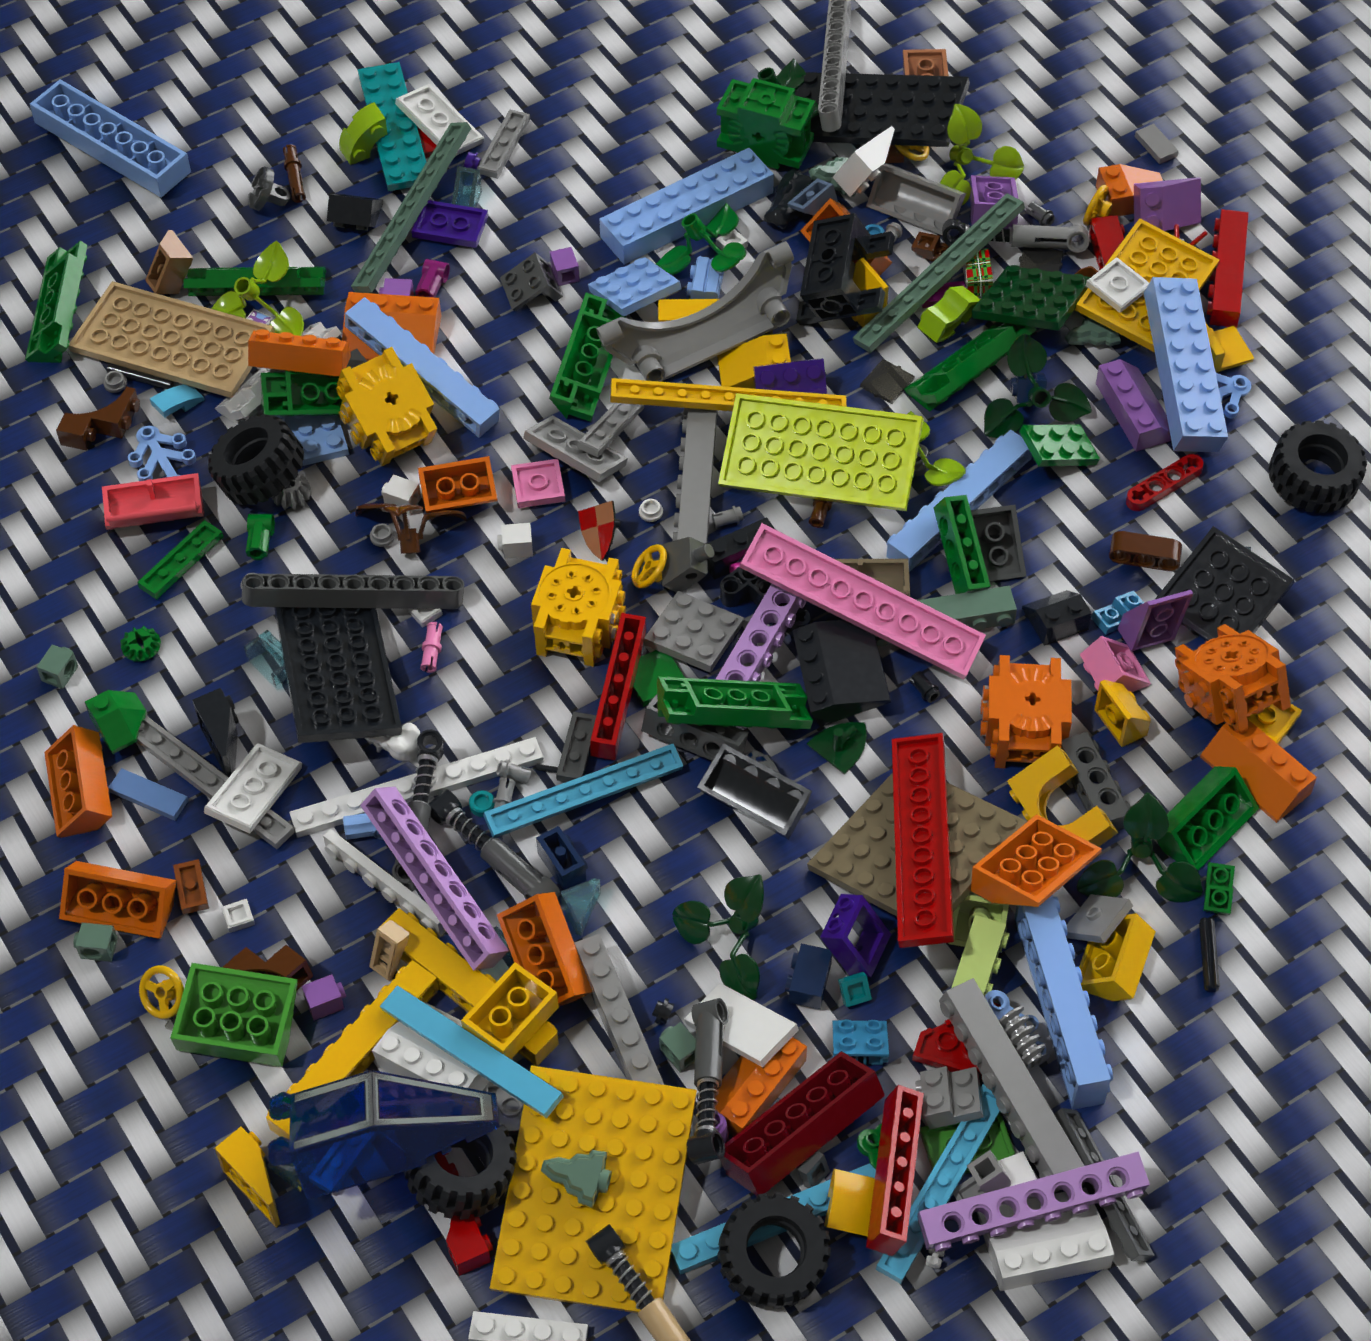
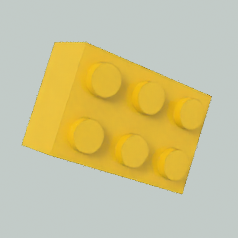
(511, 1011)

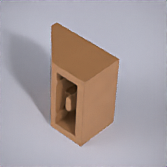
(169, 265)

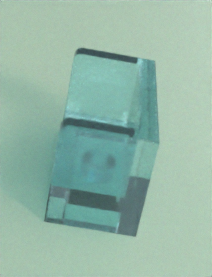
(267, 657)

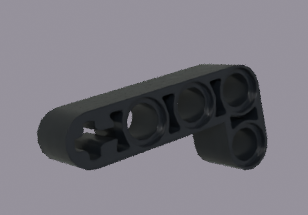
(737, 588)

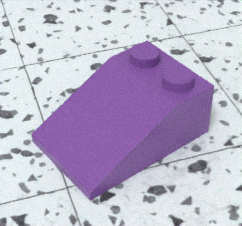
(987, 192)
(1168, 202)
(1154, 621)

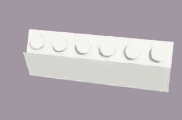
(248, 398)

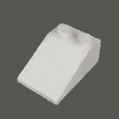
(864, 164)

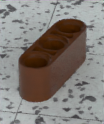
(1145, 551)

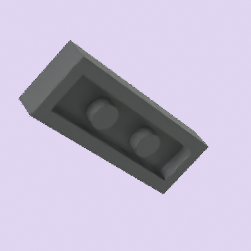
(576, 747)

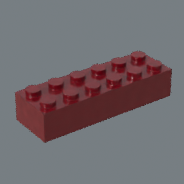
(801, 1123)

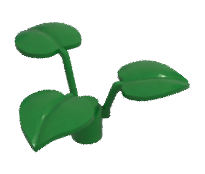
(721, 224)

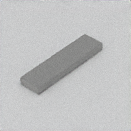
(503, 143)
(608, 428)

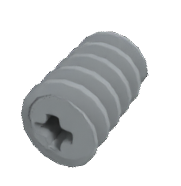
(1021, 1038)

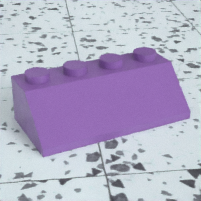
(1133, 404)

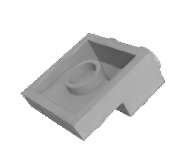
(950, 1096)

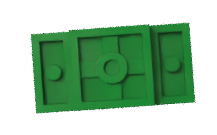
(767, 121)

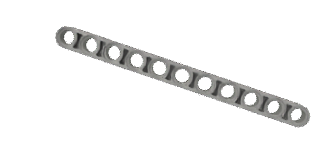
(834, 64)

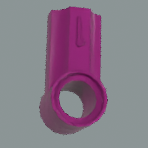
(433, 275)

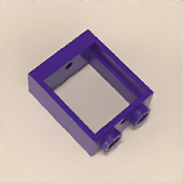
(871, 943)

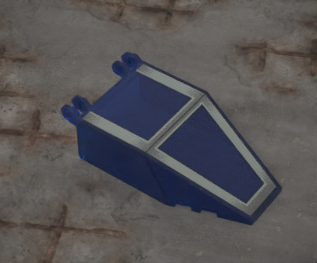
(374, 1127)

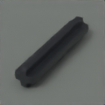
(1209, 954)

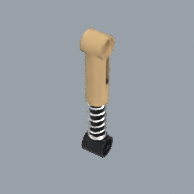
(654, 1313)

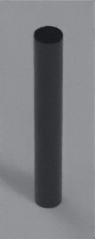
(142, 377)

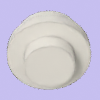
(650, 510)

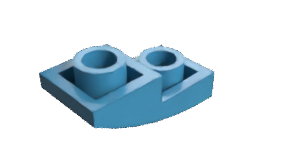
(1109, 617)

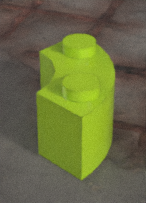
(362, 133)
(943, 317)

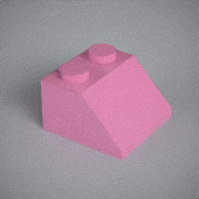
(1114, 662)

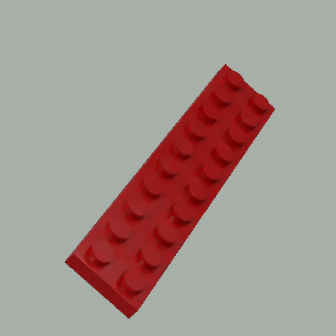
(922, 841)

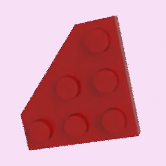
(942, 1048)

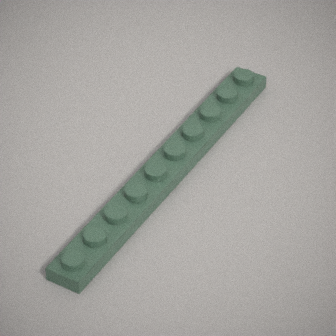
(411, 208)
(938, 273)

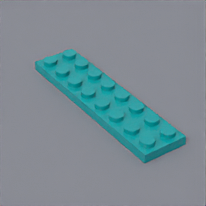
(401, 148)

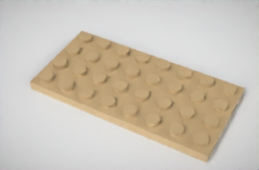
(168, 339)

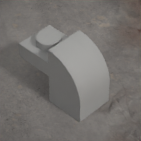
(986, 1177)

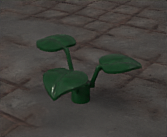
(789, 76)
(1023, 358)
(1143, 823)
(746, 898)

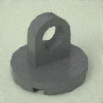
(266, 190)

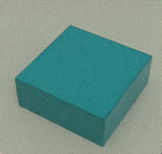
(854, 989)

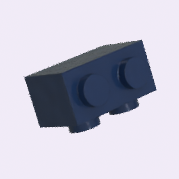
(1021, 385)
(561, 858)
(809, 976)

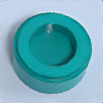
(481, 802)

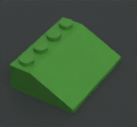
(235, 1015)

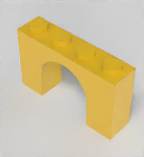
(1038, 781)

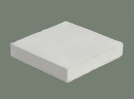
(1117, 285)

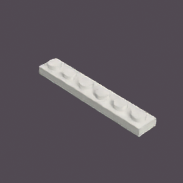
(377, 877)

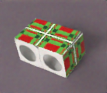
(978, 273)

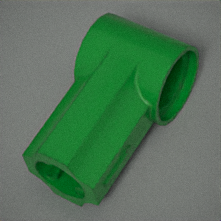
(259, 530)

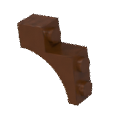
(113, 420)
(283, 964)

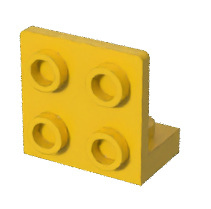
(1228, 348)

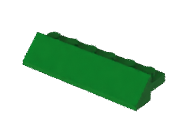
(222, 280)
(56, 304)
(584, 361)
(965, 364)
(299, 394)
(732, 703)

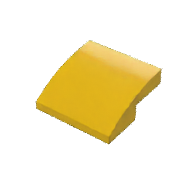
(849, 1202)

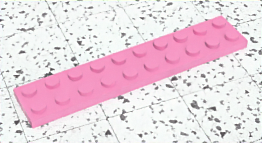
(862, 601)

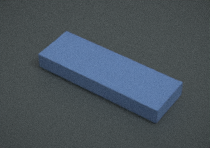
(148, 794)

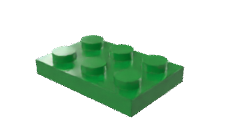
(1059, 445)

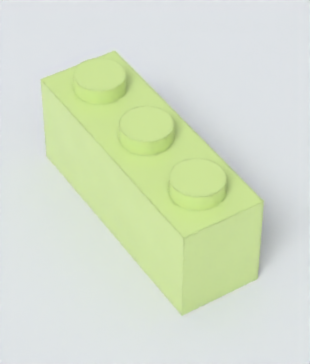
(982, 952)

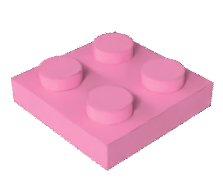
(538, 483)

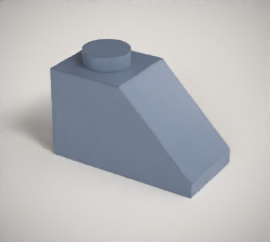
(813, 197)

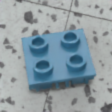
(861, 1039)

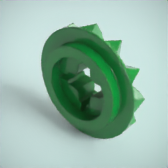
(131, 648)

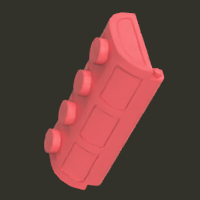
(152, 501)

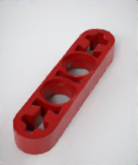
(1167, 485)

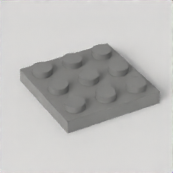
(694, 631)

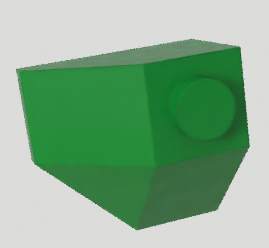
(117, 717)

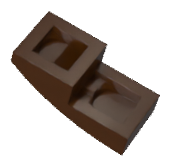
(928, 246)

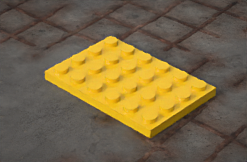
(1149, 254)

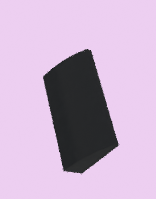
(755, 791)

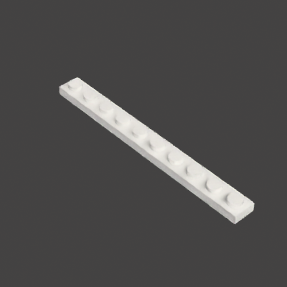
(447, 776)

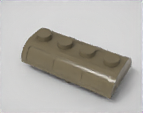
(887, 571)

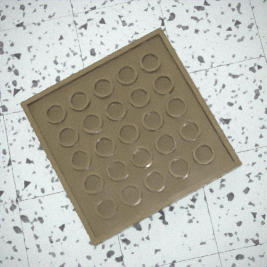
(863, 849)

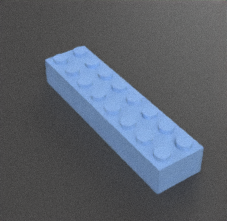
(110, 138)
(658, 217)
(1185, 365)
(1064, 1003)

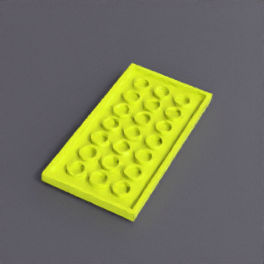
(821, 451)

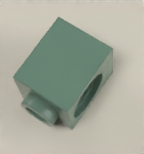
(57, 666)
(95, 942)
(678, 1046)

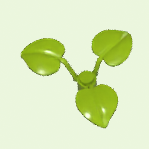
(966, 126)
(270, 265)
(944, 470)

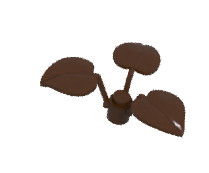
(408, 537)

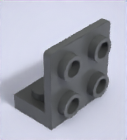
(529, 280)

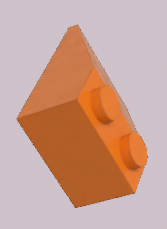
(1120, 185)

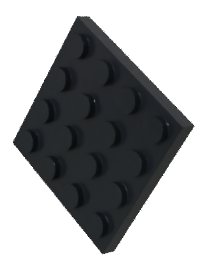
(1227, 586)

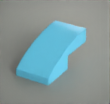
(176, 398)

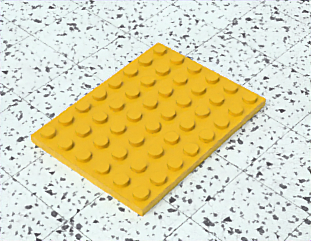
(546, 1228)

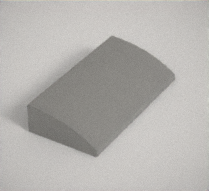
(914, 198)

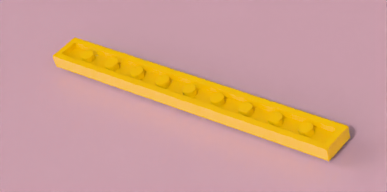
(701, 396)

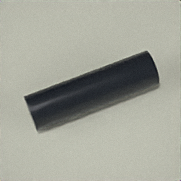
(546, 768)

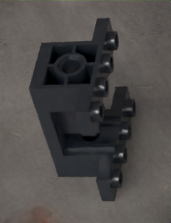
(830, 268)

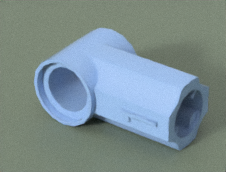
(359, 826)

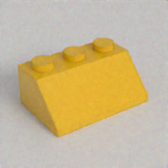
(1115, 967)

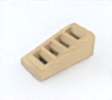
(389, 947)

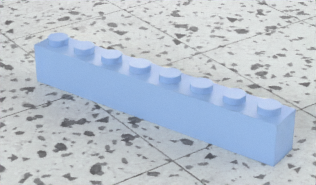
(441, 382)
(979, 483)

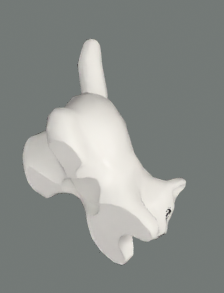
(402, 746)

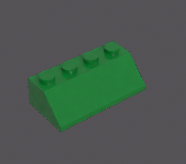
(1208, 817)

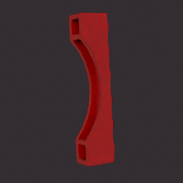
(464, 1241)

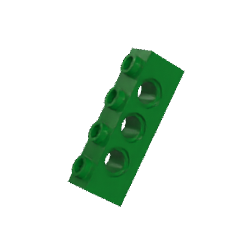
(961, 544)

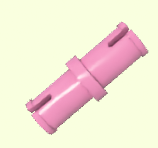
(431, 647)

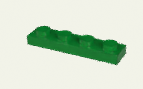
(180, 559)

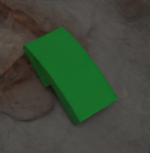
(1219, 888)

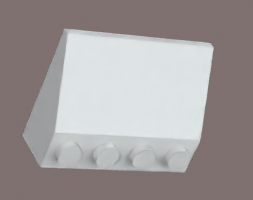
(411, 1055)
(1049, 1249)

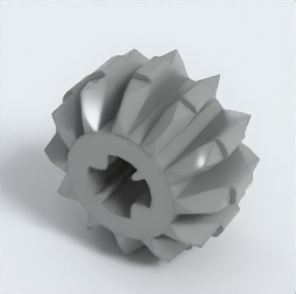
(295, 494)

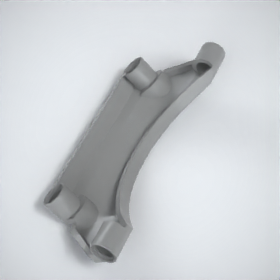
(736, 318)

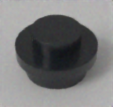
(662, 1011)

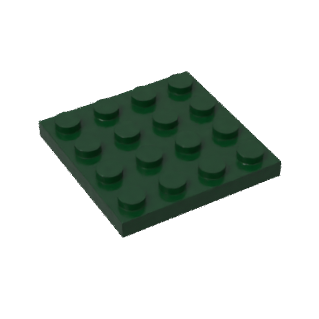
(1031, 297)

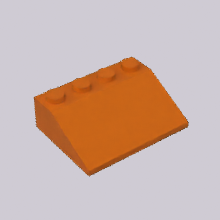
(412, 313)
(1031, 864)

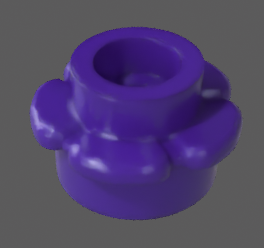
(472, 160)

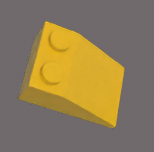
(738, 363)
(244, 1165)

